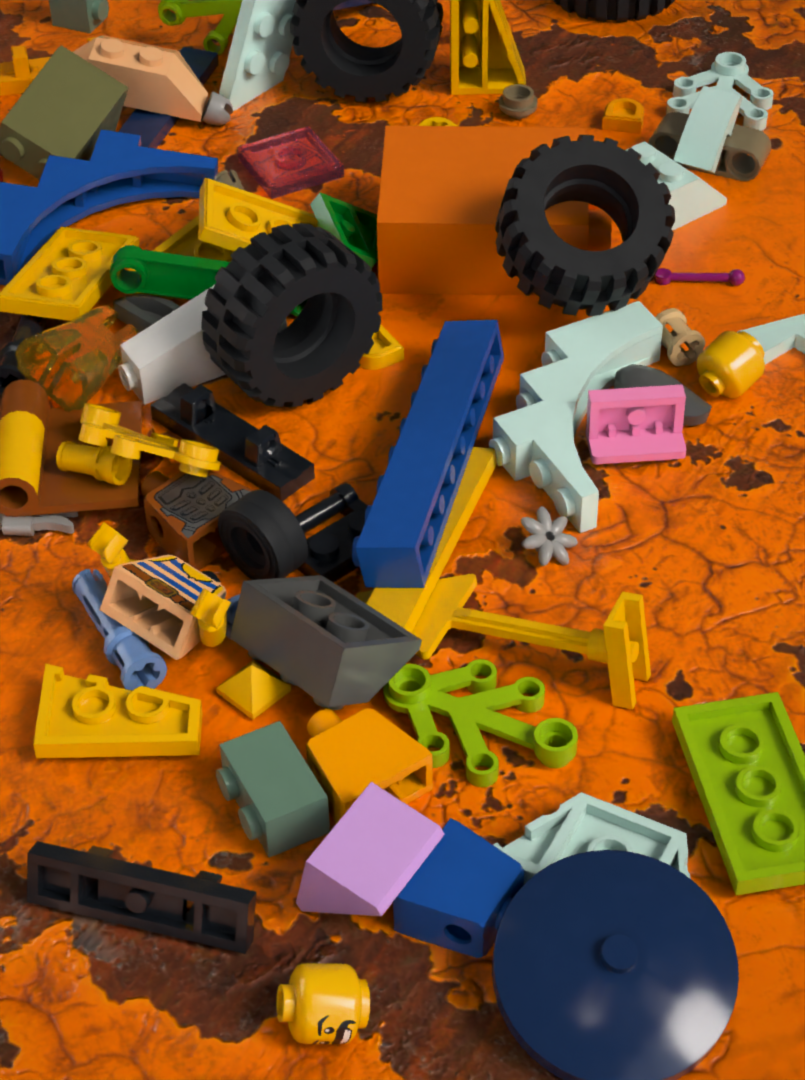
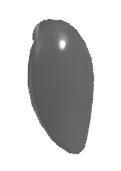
(142, 309)
(635, 375)

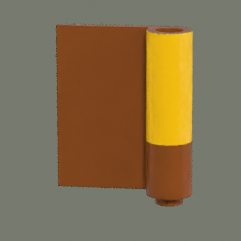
(28, 454)

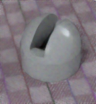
(217, 110)

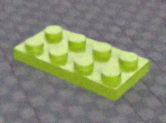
(749, 786)

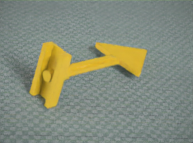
(619, 644)

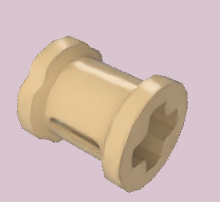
(680, 334)

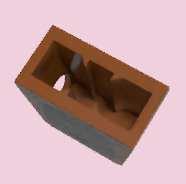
(186, 511)

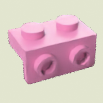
(636, 424)

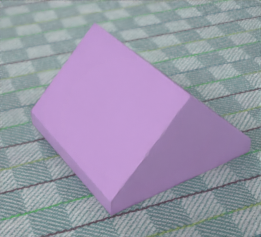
(367, 856)

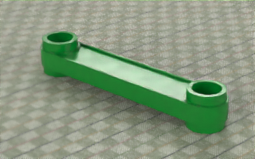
(166, 273)

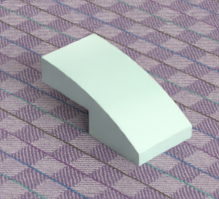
(707, 128)

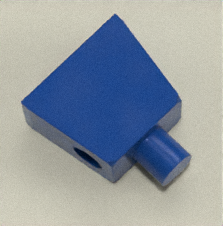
(459, 893)

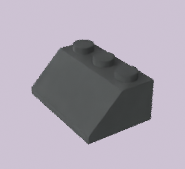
(321, 638)

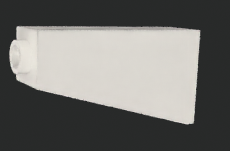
(169, 354)

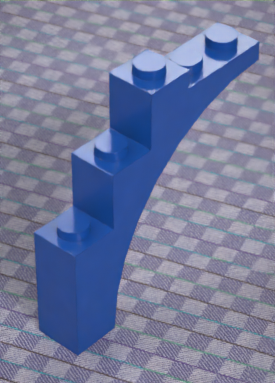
(75, 188)

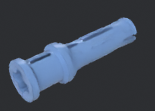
(121, 646)

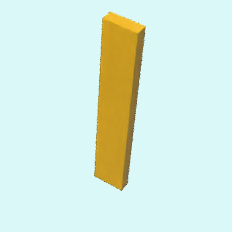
(407, 604)

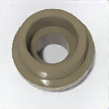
(518, 101)

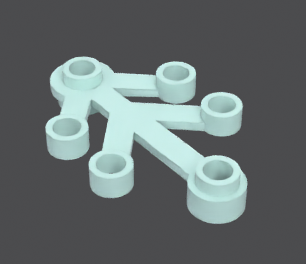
(726, 70)

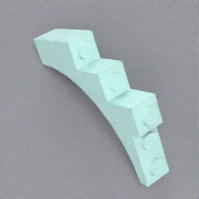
(554, 400)

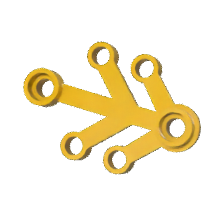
(102, 423)

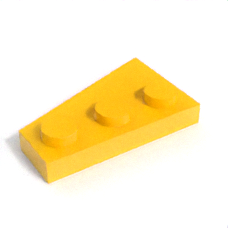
(108, 721)

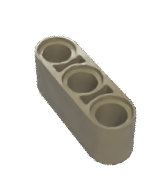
(733, 161)

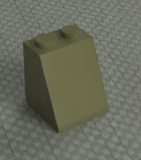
(61, 113)

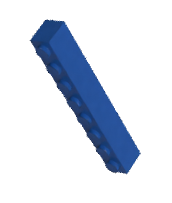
(429, 457)

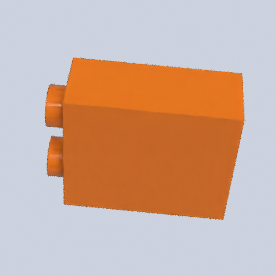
(443, 207)

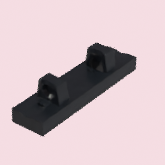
(242, 447)
(141, 896)

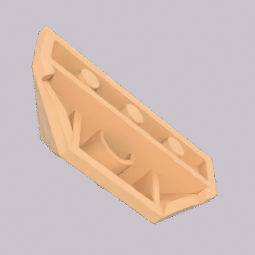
(155, 76)

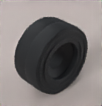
(262, 536)

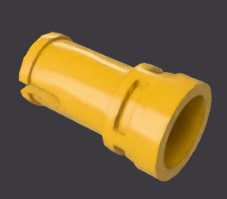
(94, 461)

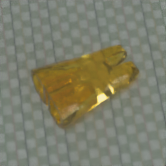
(75, 356)

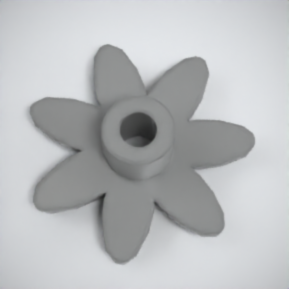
(548, 537)

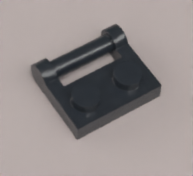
(332, 547)

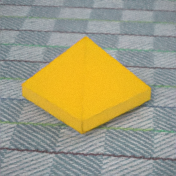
(253, 689)

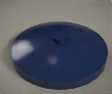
(614, 969)

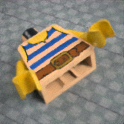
(161, 597)

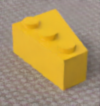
(482, 49)

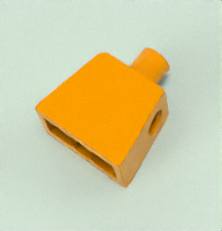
(363, 751)

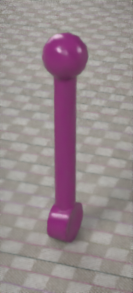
(665, 276)

